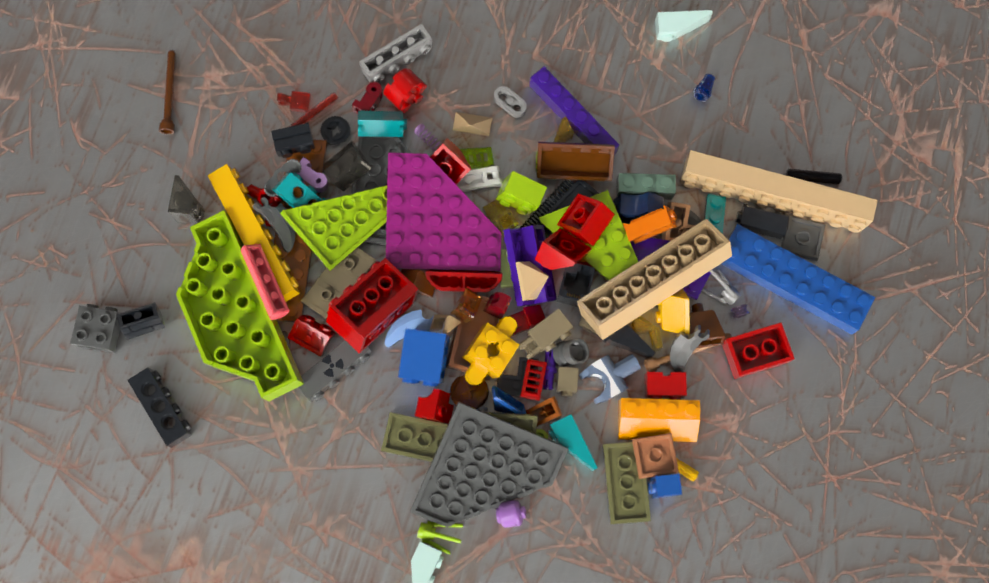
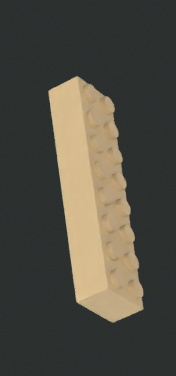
(654, 278)

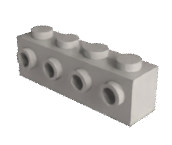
(396, 54)

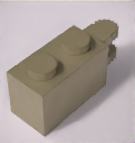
(547, 333)

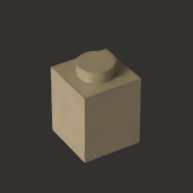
(567, 381)

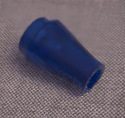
(704, 88)

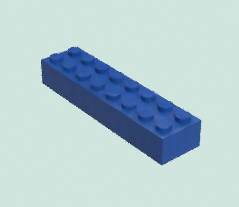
(797, 280)

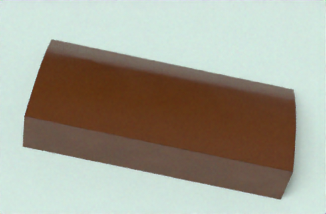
(575, 161)

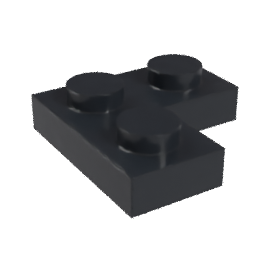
(513, 384)

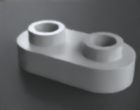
(512, 100)

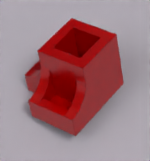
(435, 407)

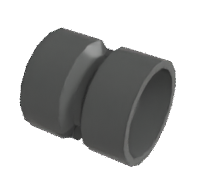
(571, 352)

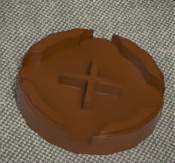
(469, 394)

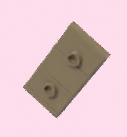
(333, 282)

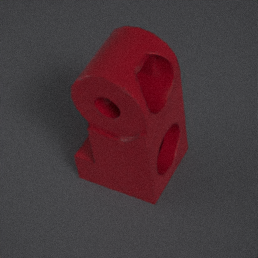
(370, 99)
(497, 304)

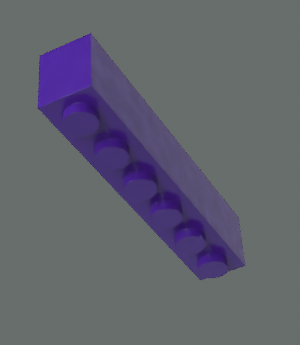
(565, 105)

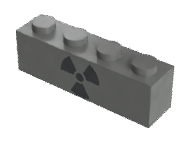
(330, 369)

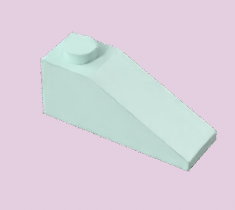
(675, 24)

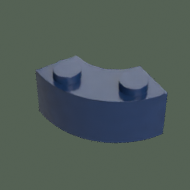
(634, 206)

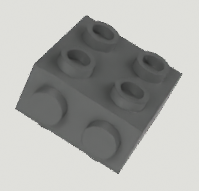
(96, 328)

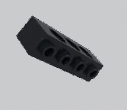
(140, 384)

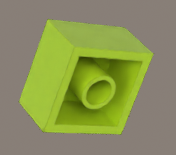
(521, 193)

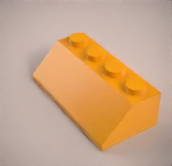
(658, 416)

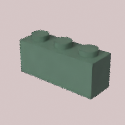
(638, 184)

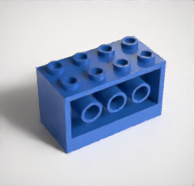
(424, 357)

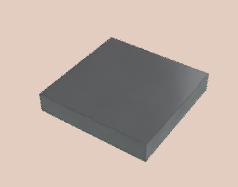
(803, 238)

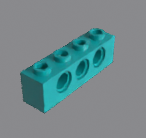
(286, 186)

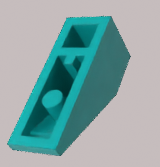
(567, 434)

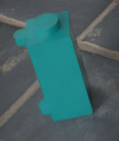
(381, 123)

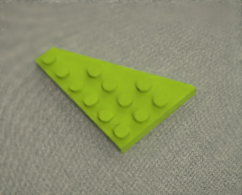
(339, 224)
(612, 251)

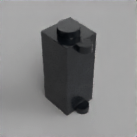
(762, 221)

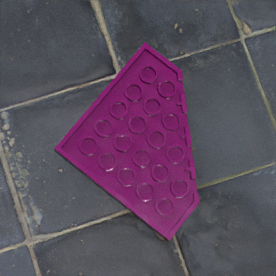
(434, 221)

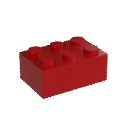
(758, 350)

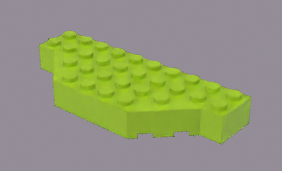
(229, 313)

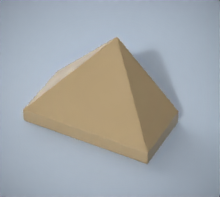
(472, 124)
(530, 280)
(443, 324)

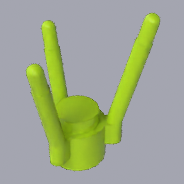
(427, 532)

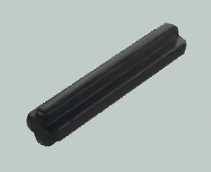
(815, 176)

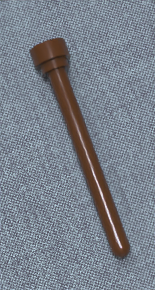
(166, 125)

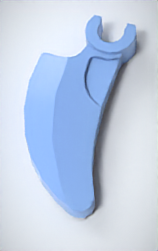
(411, 320)

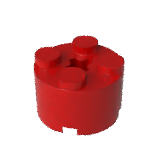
(405, 89)

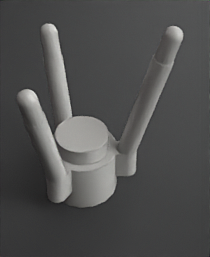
(729, 294)

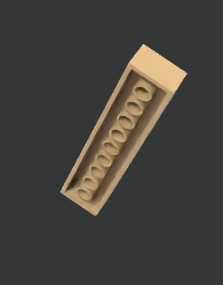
(778, 191)

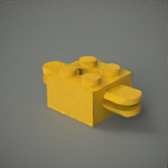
(490, 350)

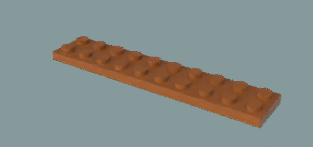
(300, 255)

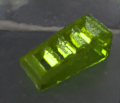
(473, 151)

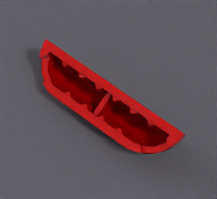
(461, 279)

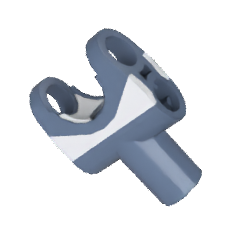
(611, 375)

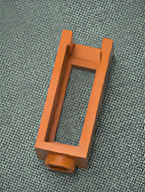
(651, 224)

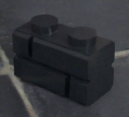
(293, 140)
(140, 321)

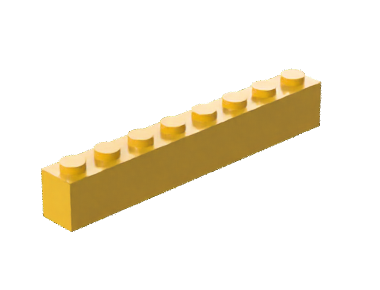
(250, 225)

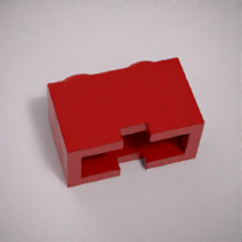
(671, 386)

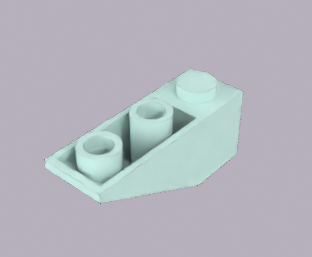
(424, 563)

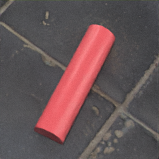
(265, 281)

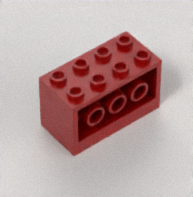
(371, 304)

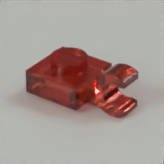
(297, 101)

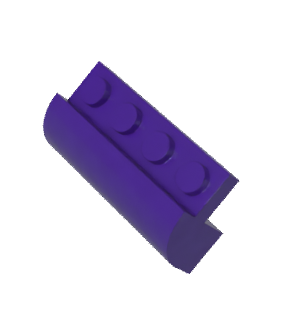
(523, 246)

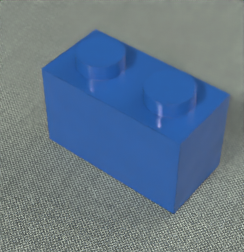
(664, 486)

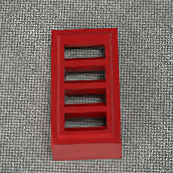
(528, 394)

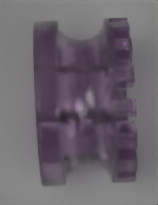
(740, 311)

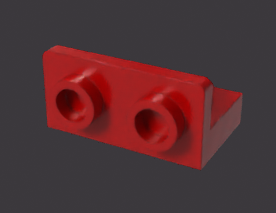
(311, 334)

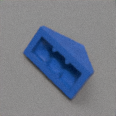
(505, 403)

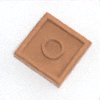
(655, 456)

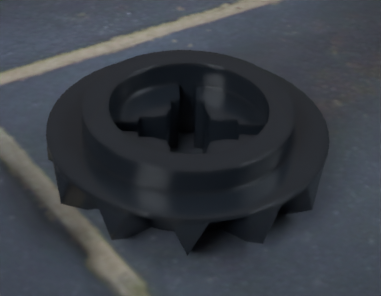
(331, 123)

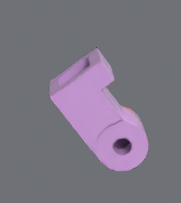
(310, 177)

